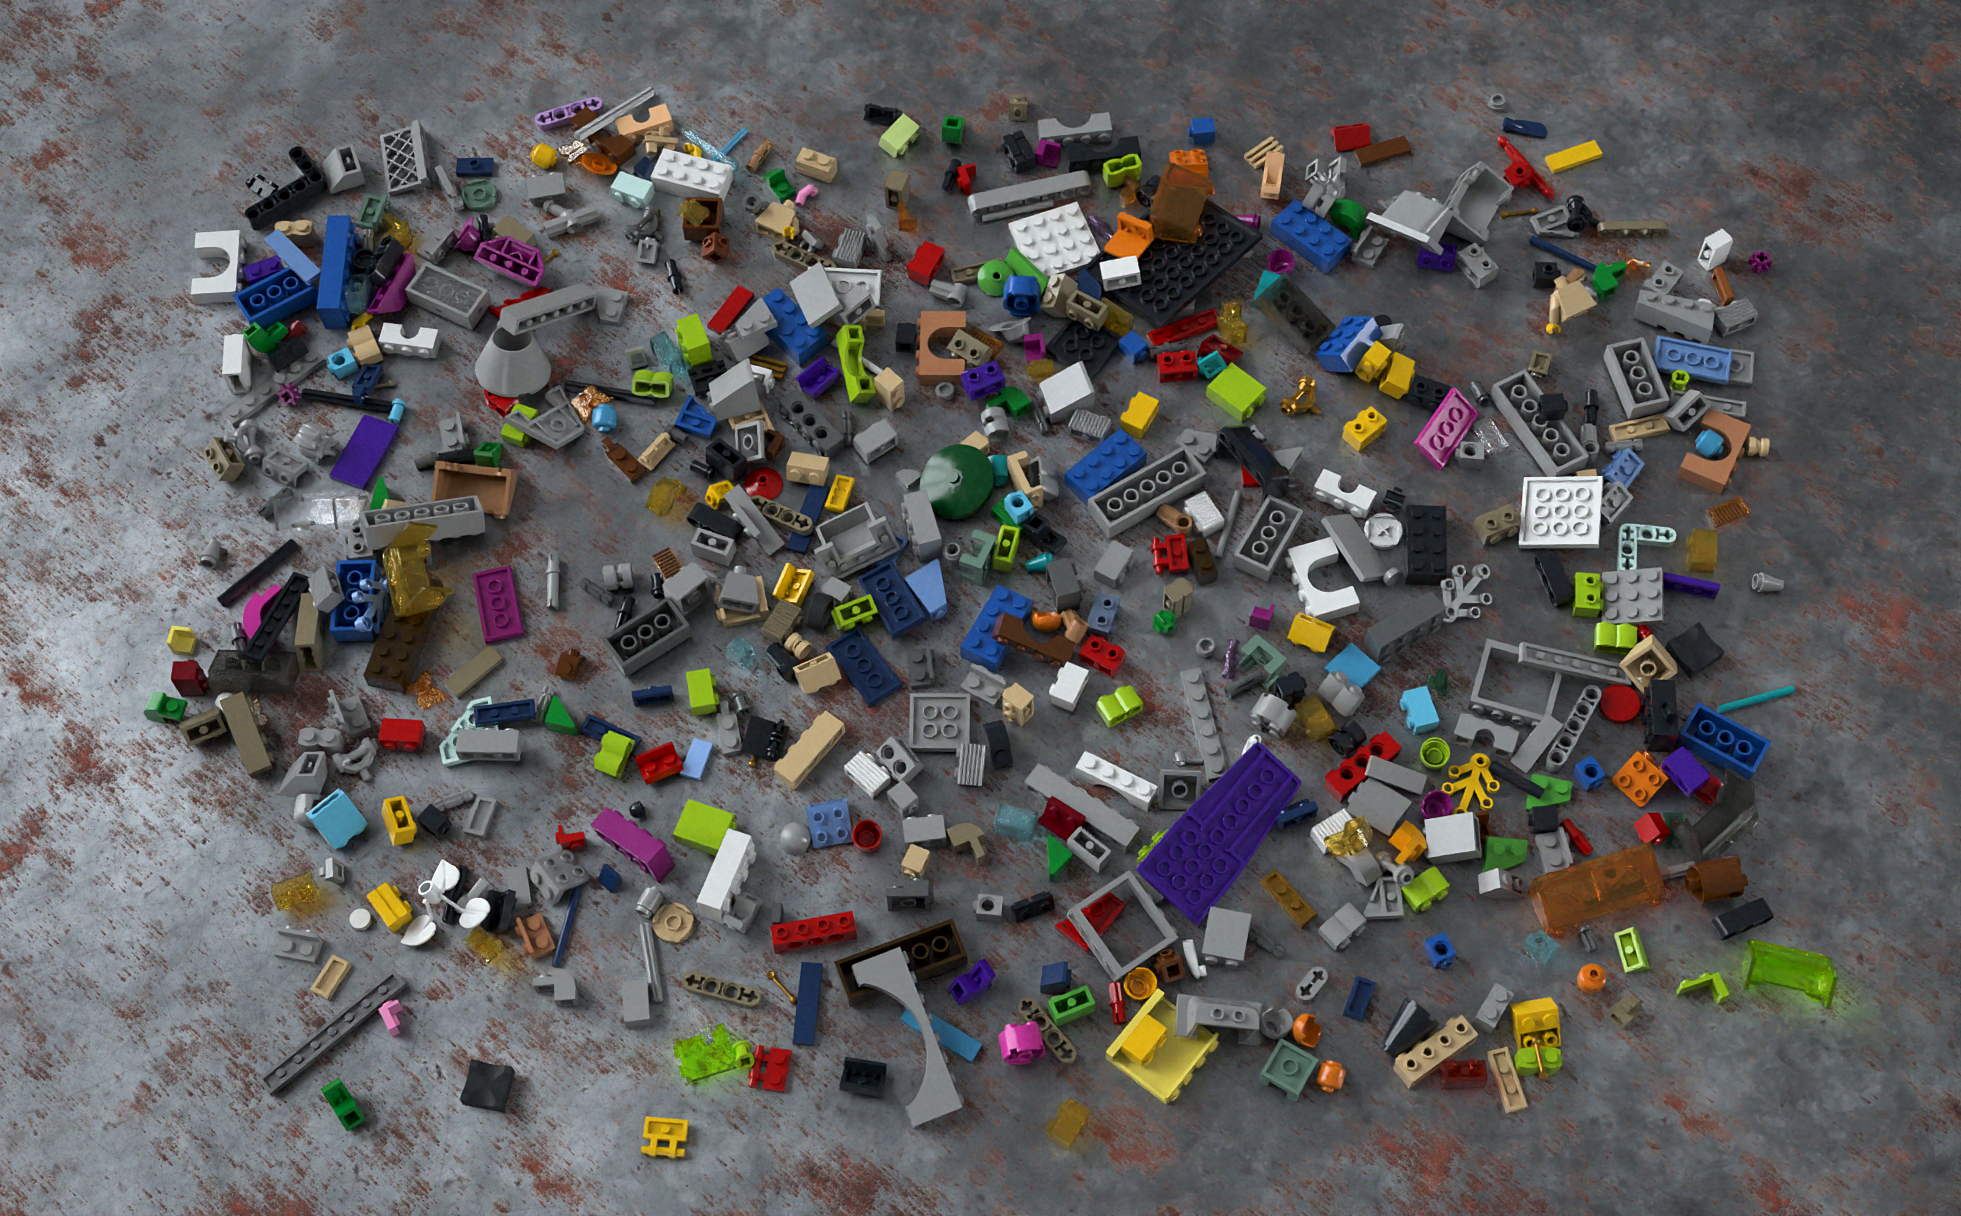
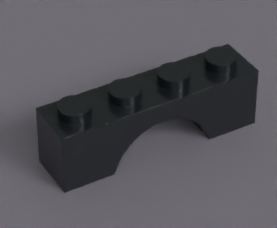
(1081, 157)

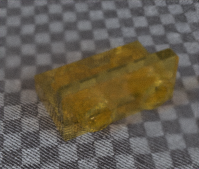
(1118, 319)

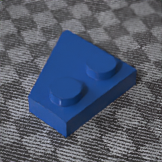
(695, 419)

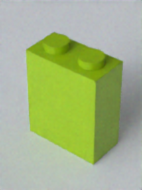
(1236, 392)
(703, 827)

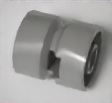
(1312, 198)
(995, 424)
(611, 578)

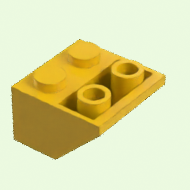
(1535, 1019)

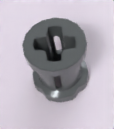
(741, 703)

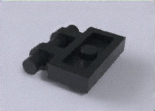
(701, 382)

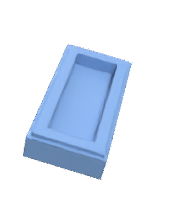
(696, 759)

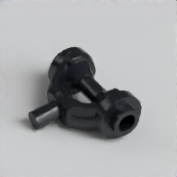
(1581, 214)

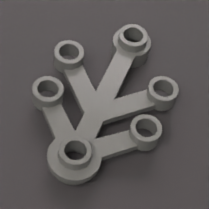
(1462, 594)

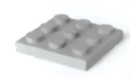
(1633, 596)
(939, 721)

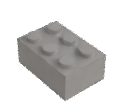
(921, 526)

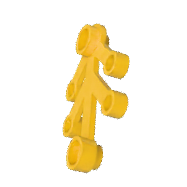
(1472, 783)

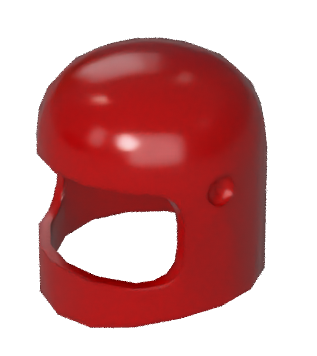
(866, 835)

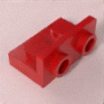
(659, 763)

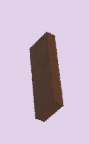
(1382, 151)

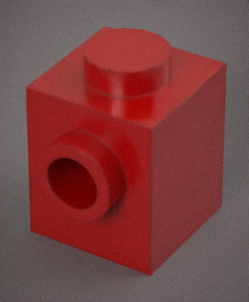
(1652, 829)

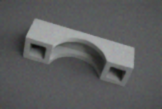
(1095, 130)

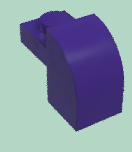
(972, 984)

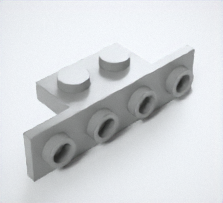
(752, 518)

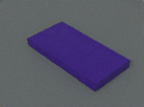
(364, 452)

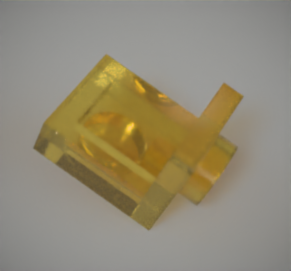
(693, 211)

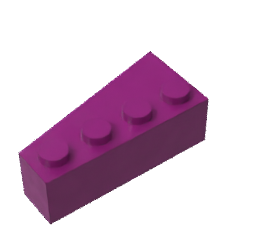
(634, 843)

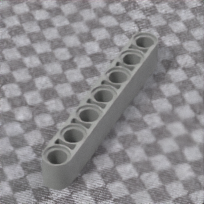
(1022, 194)

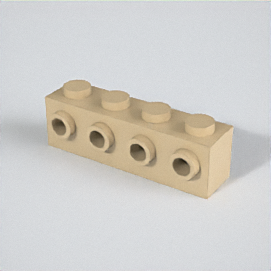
(1439, 1047)

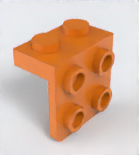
(1193, 160)
(1130, 238)
(1640, 778)

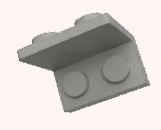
(349, 715)

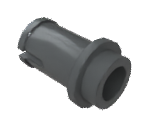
(1481, 396)
(676, 434)
(426, 460)

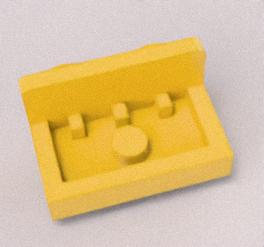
(793, 584)

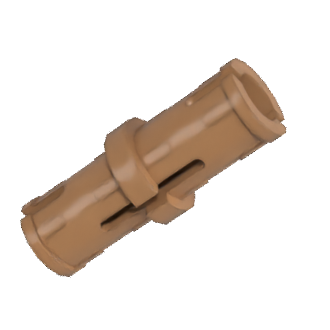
(759, 156)

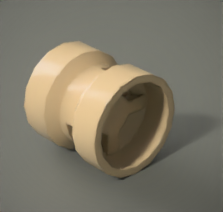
(1757, 447)
(798, 645)

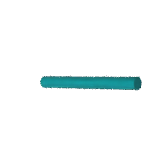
(1756, 699)

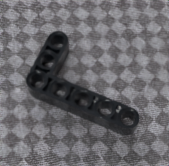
(290, 196)

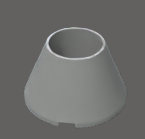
(512, 364)

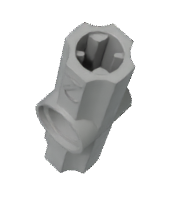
(571, 221)

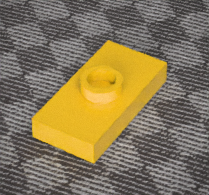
(839, 494)

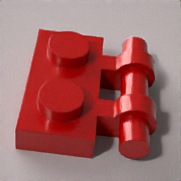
(1176, 554)
(776, 1071)

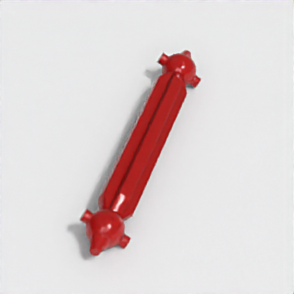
(1517, 157)

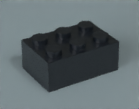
(1658, 734)

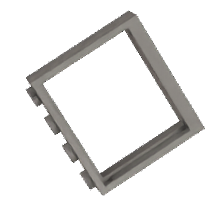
(1502, 711)
(1096, 944)

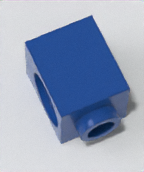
(1591, 766)
(1439, 942)

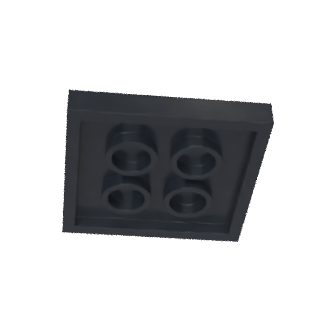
(1080, 343)

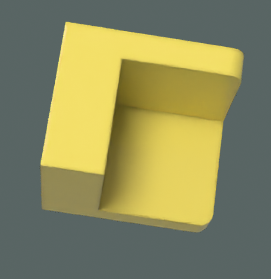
(181, 640)

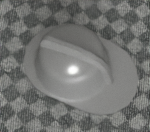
(1013, 330)

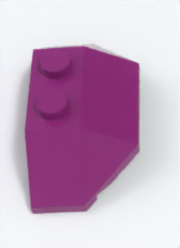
(512, 259)
(393, 295)

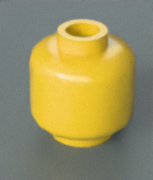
(544, 156)

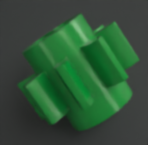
(1164, 621)

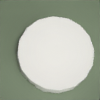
(1383, 531)

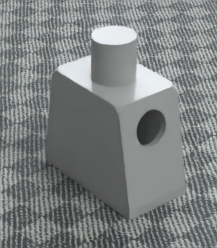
(739, 591)

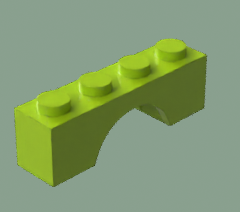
(850, 346)

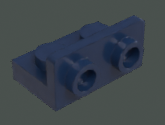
(1296, 814)

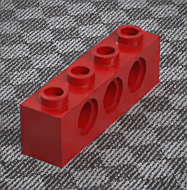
(1342, 788)
(813, 932)

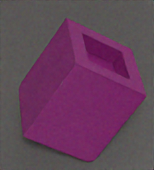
(1048, 153)
(1034, 347)
(1261, 617)

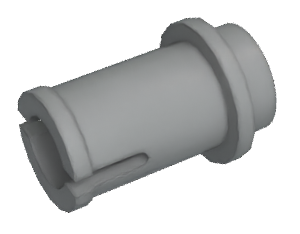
(551, 207)

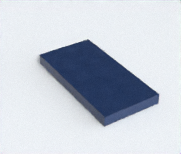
(892, 599)
(864, 666)

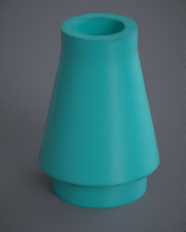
(1038, 563)

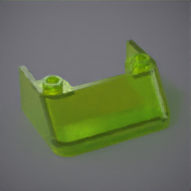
(1789, 968)

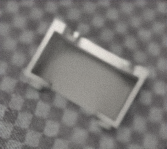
(1475, 202)

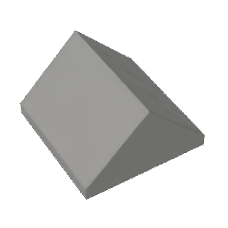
(751, 441)
(1178, 788)

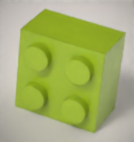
(693, 341)

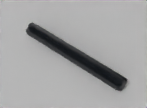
(612, 393)
(343, 399)
(257, 572)

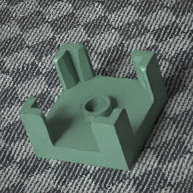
(983, 562)
(1266, 656)
(1288, 1069)

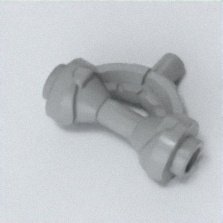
(251, 452)
(342, 761)
(1402, 873)

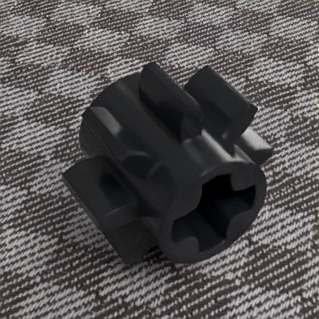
(1394, 499)

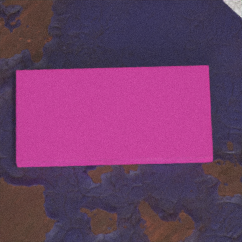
(1446, 428)

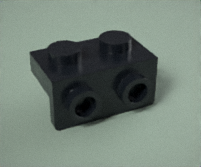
(501, 905)
(863, 1076)

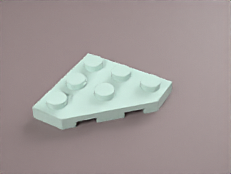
(448, 746)

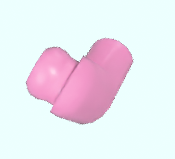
(803, 193)

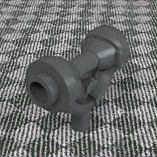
(635, 231)

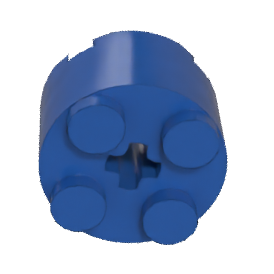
(1021, 295)

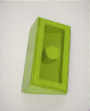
(1631, 950)

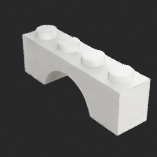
(1098, 771)

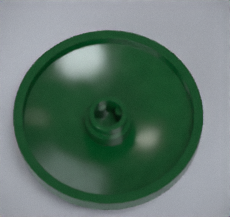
(958, 481)

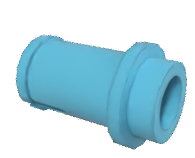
(397, 410)

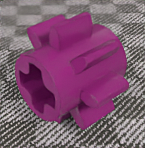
(1759, 262)
(293, 392)

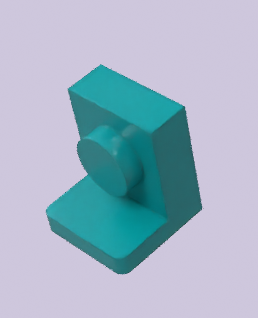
(1211, 364)

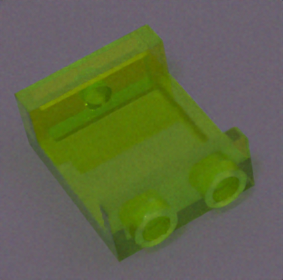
(705, 1060)

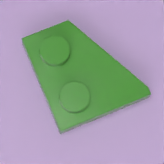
(1555, 792)
(1503, 852)

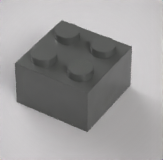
(1063, 585)

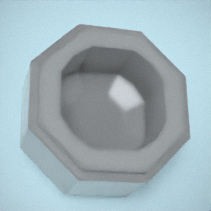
(1205, 647)

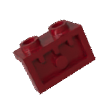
(1227, 351)
(1061, 818)

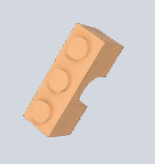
(636, 131)

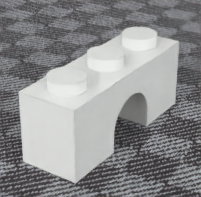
(424, 344)
(1356, 503)

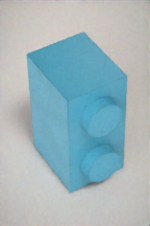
(1419, 710)

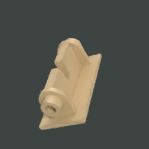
(656, 451)

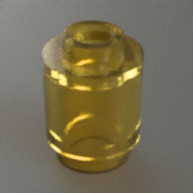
(1040, 368)

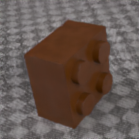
(712, 222)

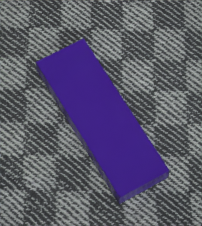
(1690, 585)

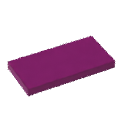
(498, 604)

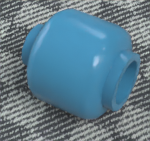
(604, 418)
(1709, 443)

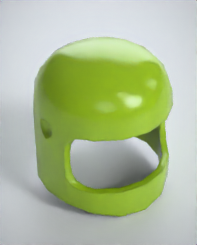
(1434, 753)

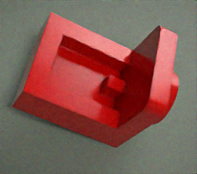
(965, 172)
(571, 841)

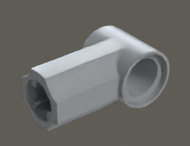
(954, 294)
(1588, 441)
(479, 890)

